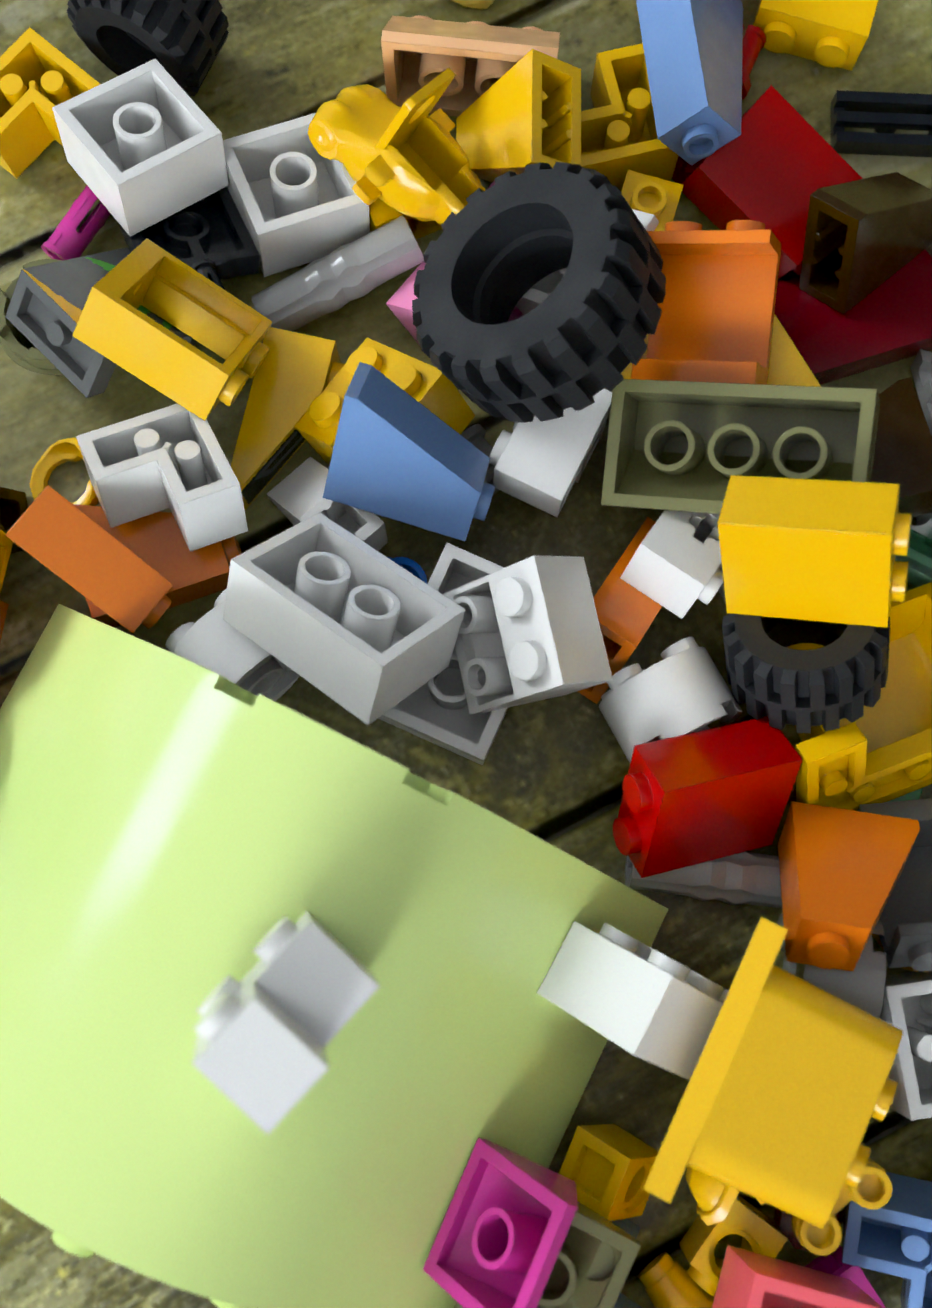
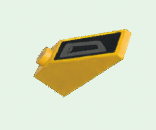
(279, 396)

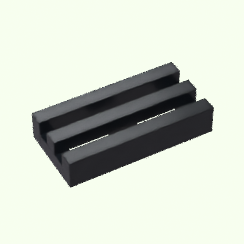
(885, 114)

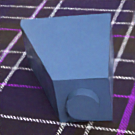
(405, 460)

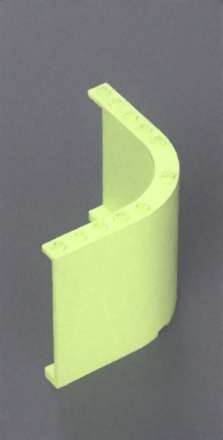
(142, 863)

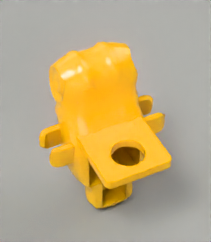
(397, 150)

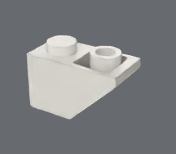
(301, 497)

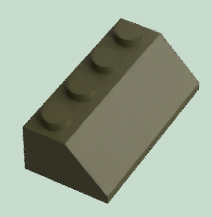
(683, 439)

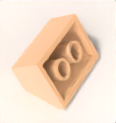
(478, 53)

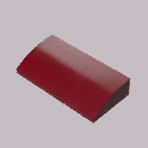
(875, 332)

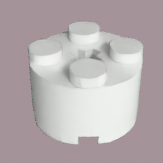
(231, 654)
(667, 698)

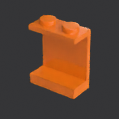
(714, 305)

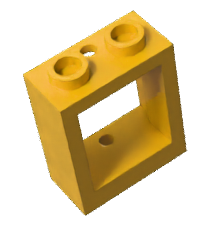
(189, 303)

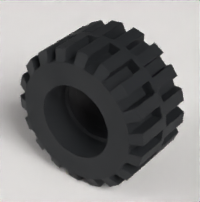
(178, 33)
(804, 685)

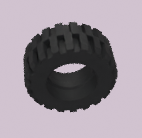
(505, 246)

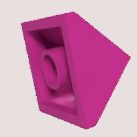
(502, 1230)

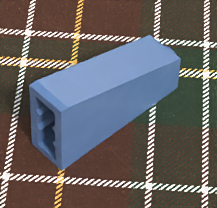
(694, 72)

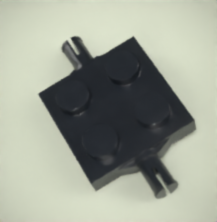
(206, 238)

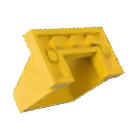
(890, 745)
(781, 1091)

